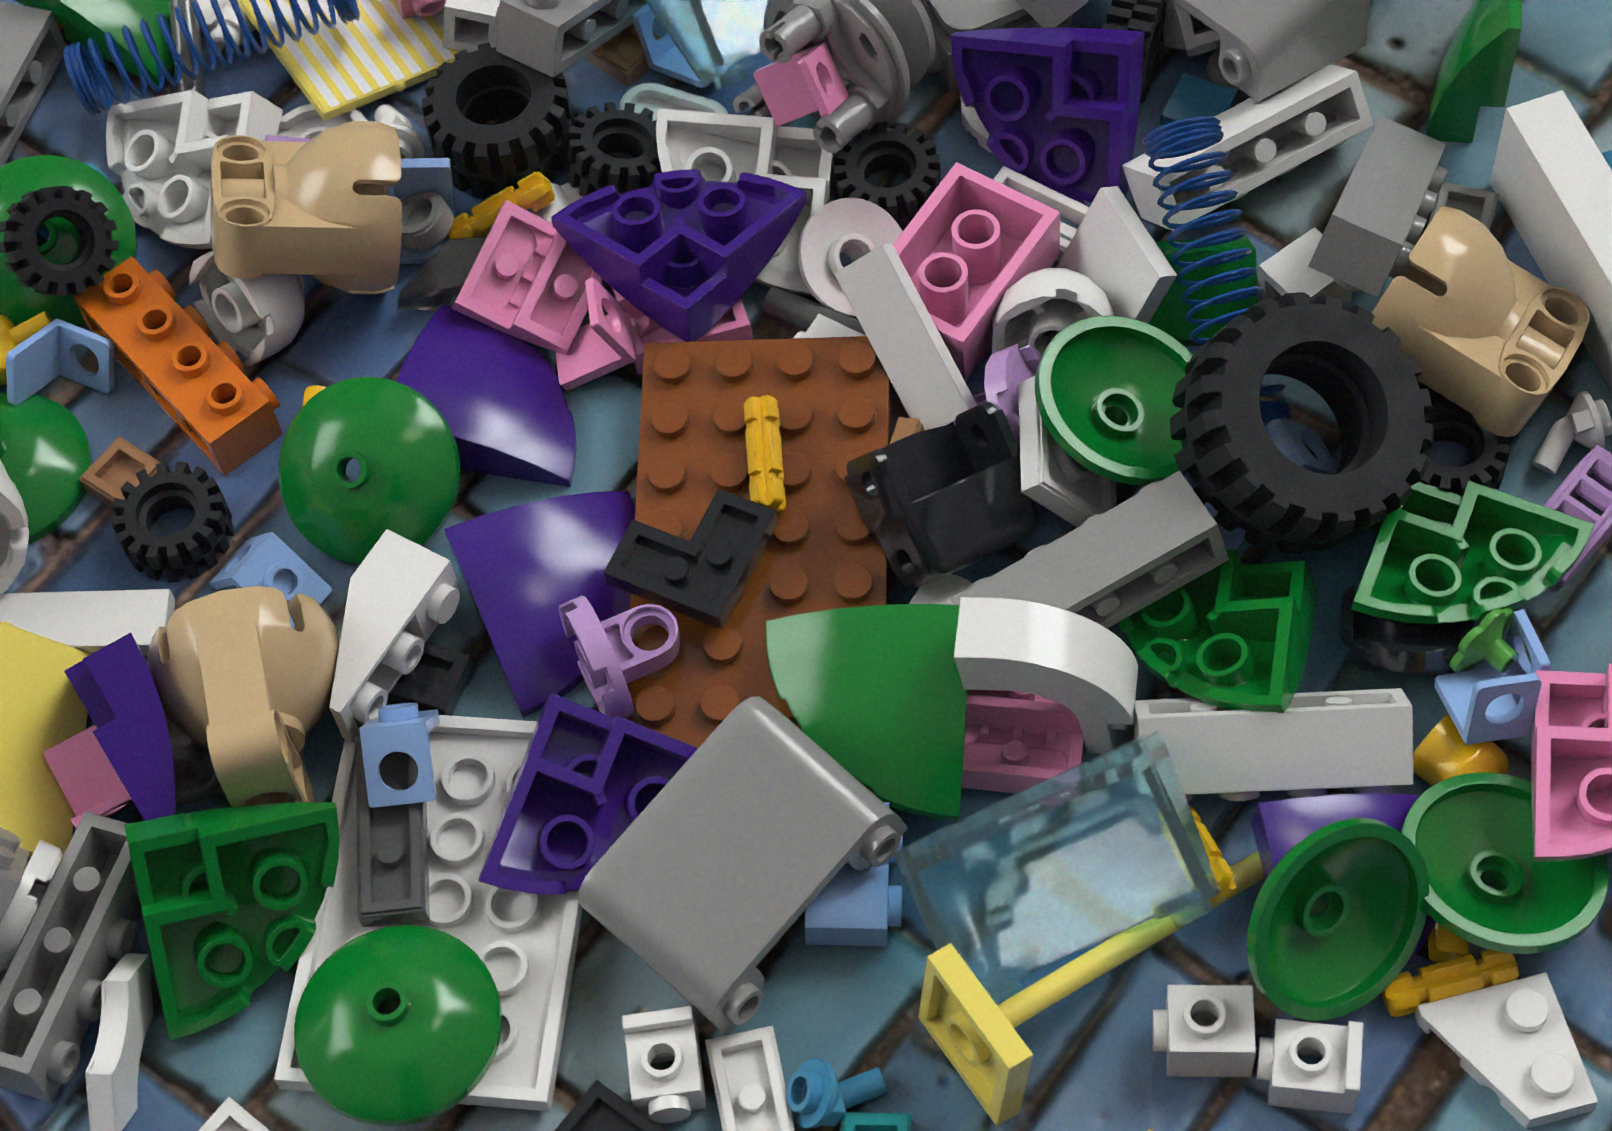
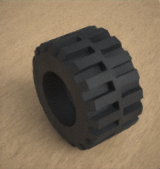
(489, 87)

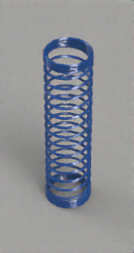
(86, 70)
(1183, 139)

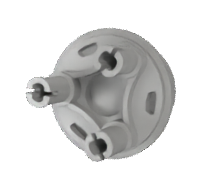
(876, 46)

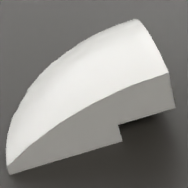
(734, 144)
(166, 153)

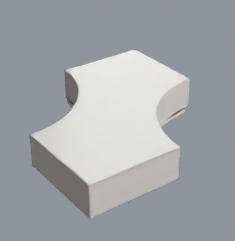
(122, 1030)

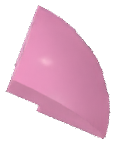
(1572, 766)

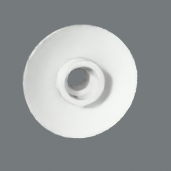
(840, 227)

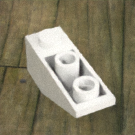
(388, 617)

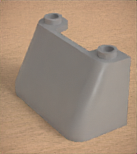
(1280, 41)
(735, 858)

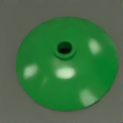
(44, 171)
(1119, 374)
(44, 458)
(404, 460)
(1481, 833)
(1337, 919)
(406, 1061)

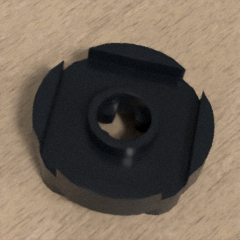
(1396, 645)

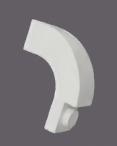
(1049, 655)

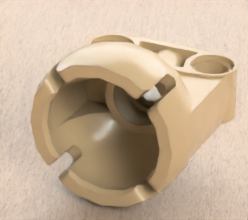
(310, 207)
(1481, 323)
(248, 686)

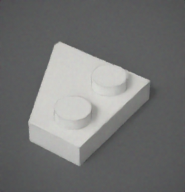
(1517, 1046)

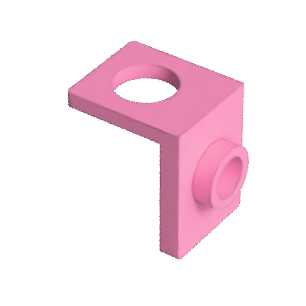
(802, 85)
(599, 345)
(87, 776)

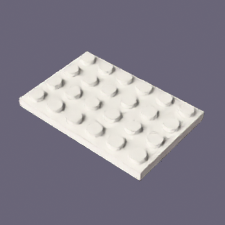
(517, 935)

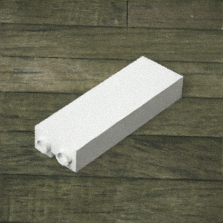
(1562, 207)

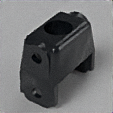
(944, 496)

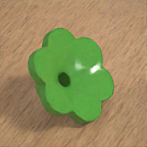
(1487, 643)

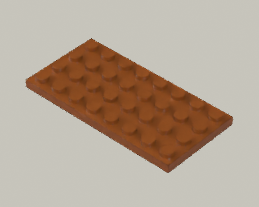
(820, 554)

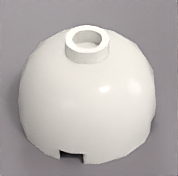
(1045, 305)
(249, 314)

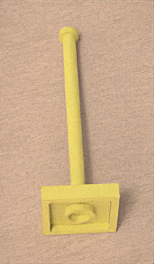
(982, 1036)

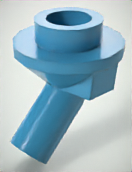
(821, 1100)

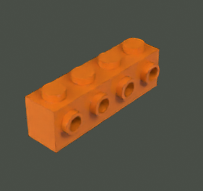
(181, 366)

